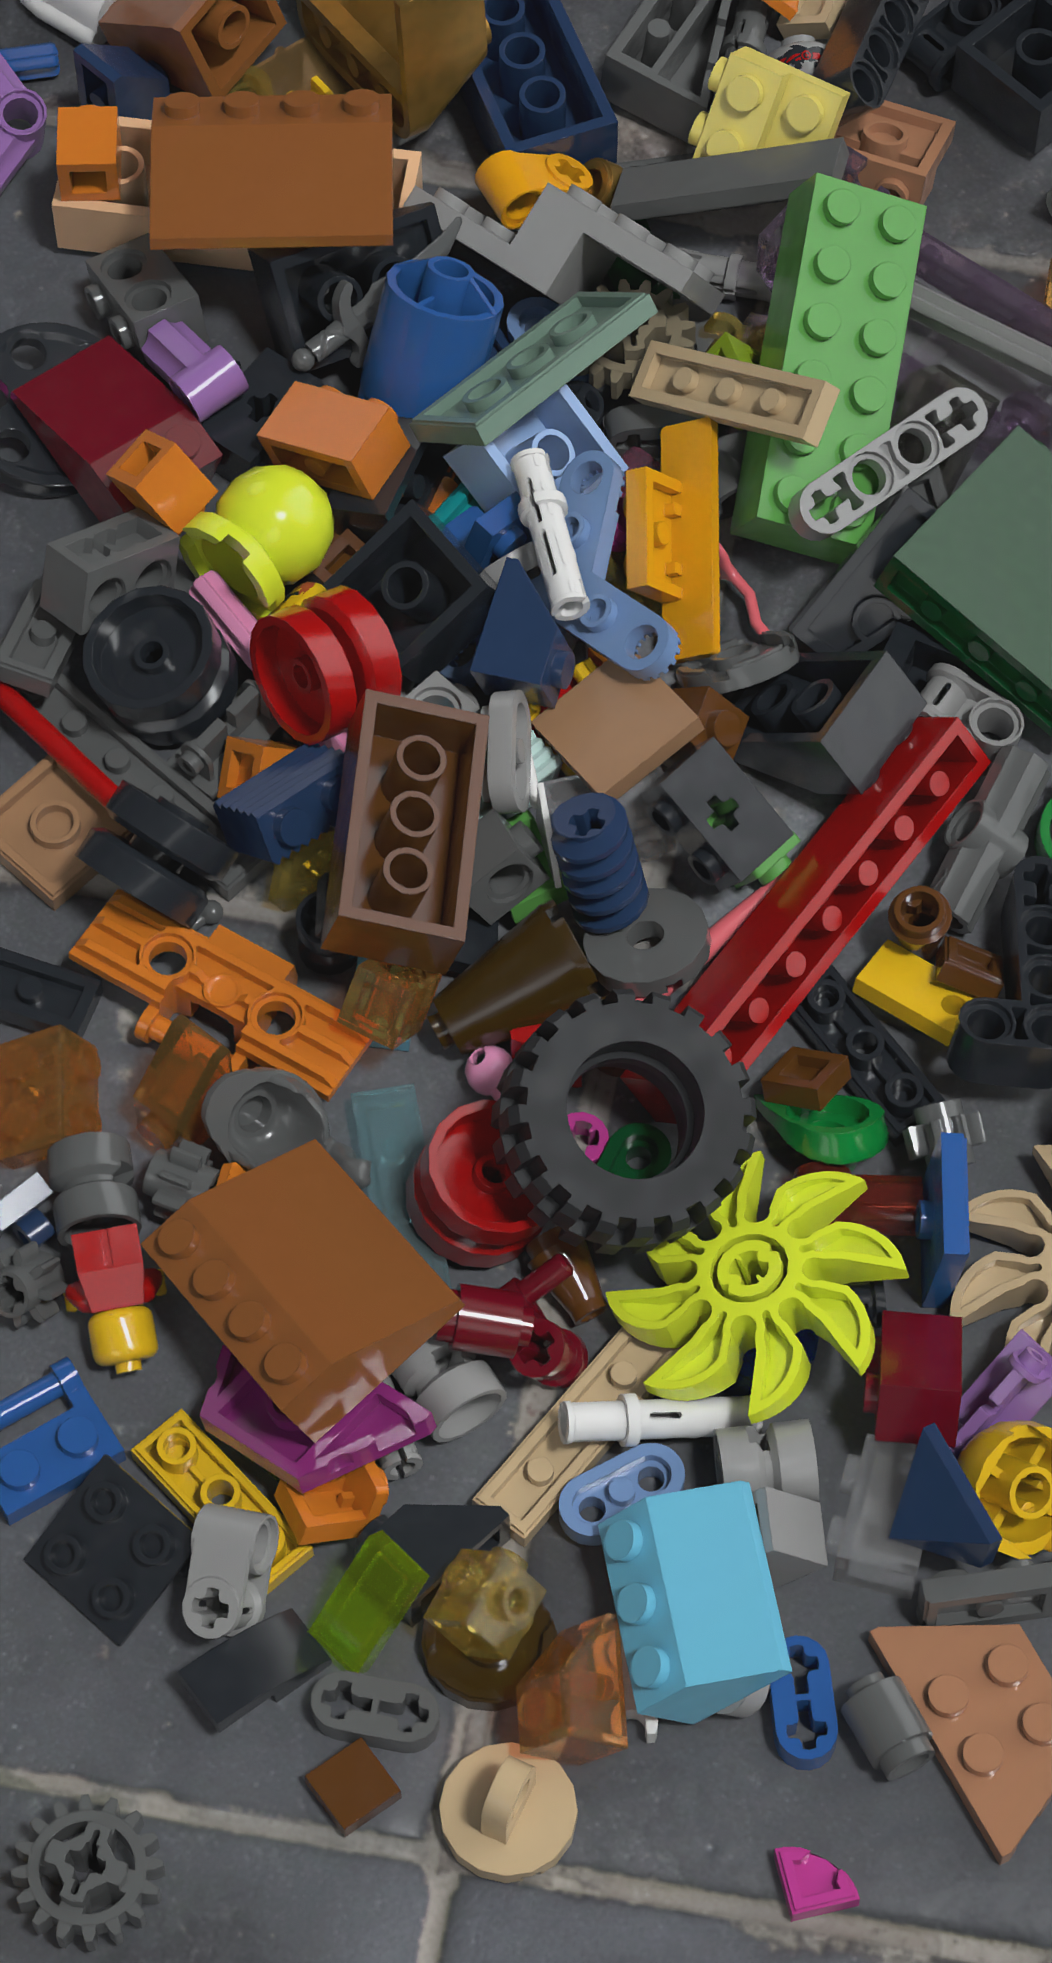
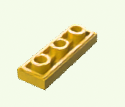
(909, 990)
(196, 1470)

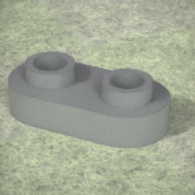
(509, 753)

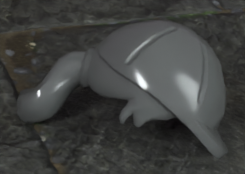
(270, 1112)

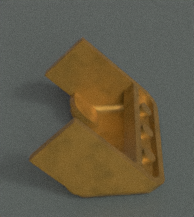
(401, 48)

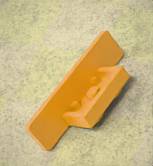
(676, 535)

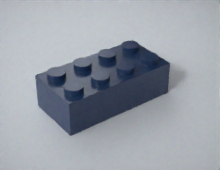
(539, 86)

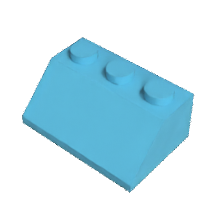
(694, 1601)

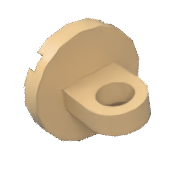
(508, 1813)

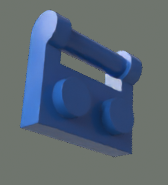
(59, 1452)

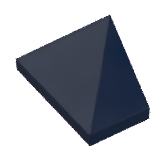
(941, 1507)

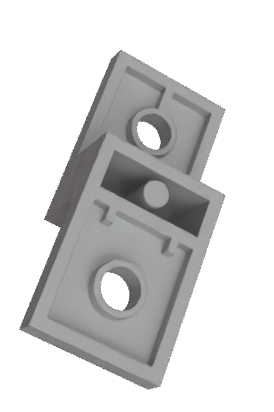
(572, 245)

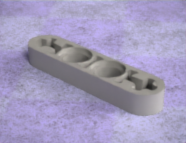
(885, 459)

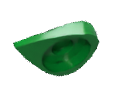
(839, 1134)

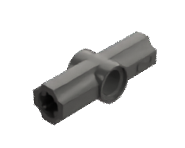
(989, 835)

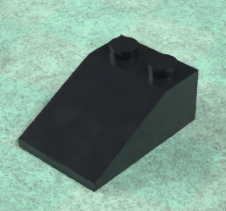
(301, 281)
(828, 720)

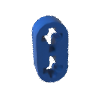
(817, 1701)

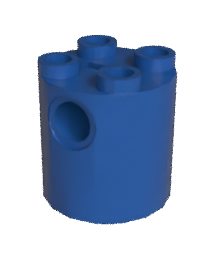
(428, 332)

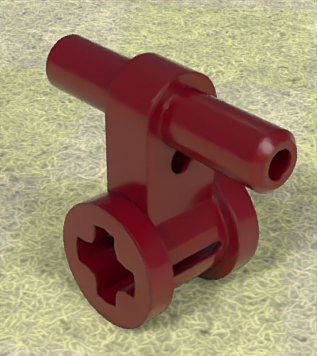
(568, 1350)

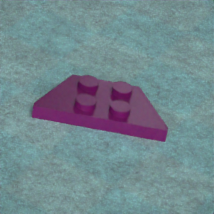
(252, 1424)

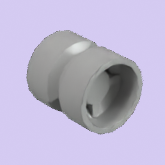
(452, 1387)
(777, 1459)

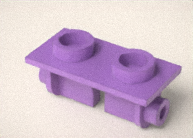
(1008, 1389)

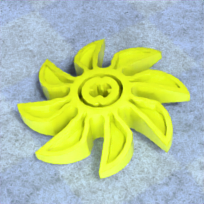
(760, 1289)

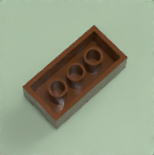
(405, 832)

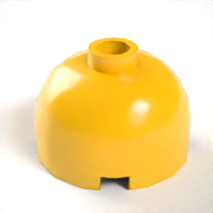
(1013, 1480)

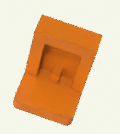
(335, 1508)

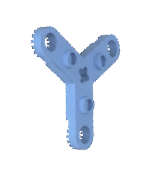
(614, 619)

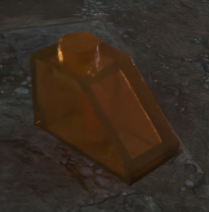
(176, 1084)
(575, 1696)

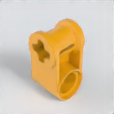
(516, 180)

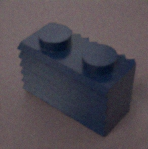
(283, 804)

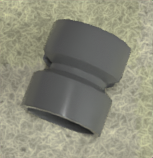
(94, 1183)

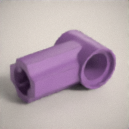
(196, 373)

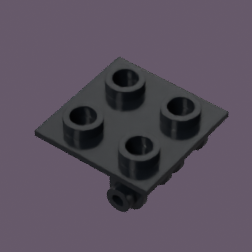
(113, 1550)

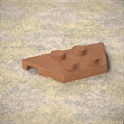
(987, 1716)

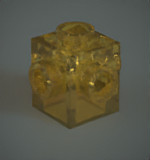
(485, 1602)

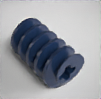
(598, 862)

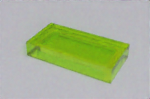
(368, 1603)

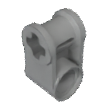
(975, 707)
(229, 1566)

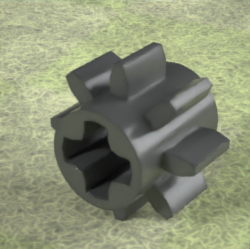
(947, 1118)
(179, 1176)
(29, 1284)

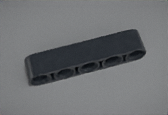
(868, 50)

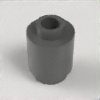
(888, 1725)

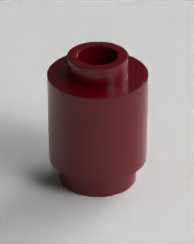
(490, 1322)

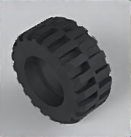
(689, 1073)

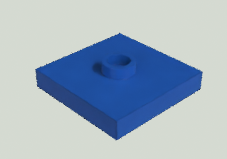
(943, 1220)

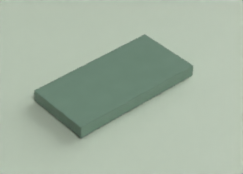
(532, 367)

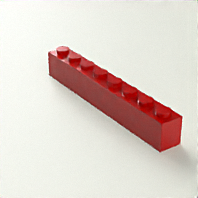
(827, 895)

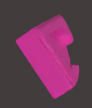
(813, 1884)

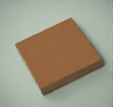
(617, 728)
(44, 826)

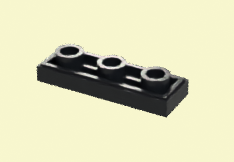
(841, 1023)

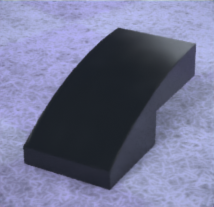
(252, 1667)

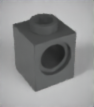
(504, 866)

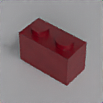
(915, 1377)

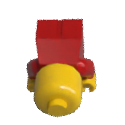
(114, 1290)

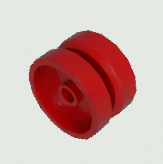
(320, 661)
(461, 1196)

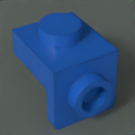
(491, 533)

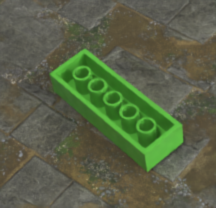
(838, 319)

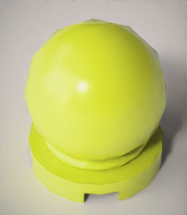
(263, 535)

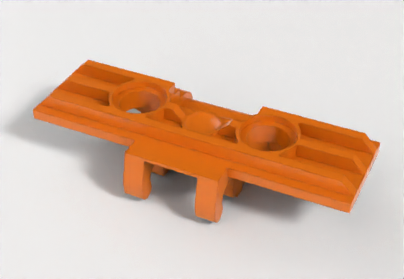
(228, 979)

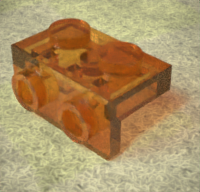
(46, 1093)

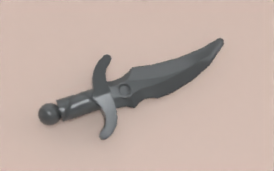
(353, 321)

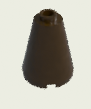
(514, 984)

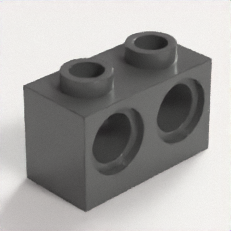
(138, 290)
(104, 563)

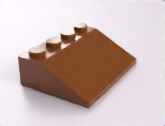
(271, 170)
(303, 1283)

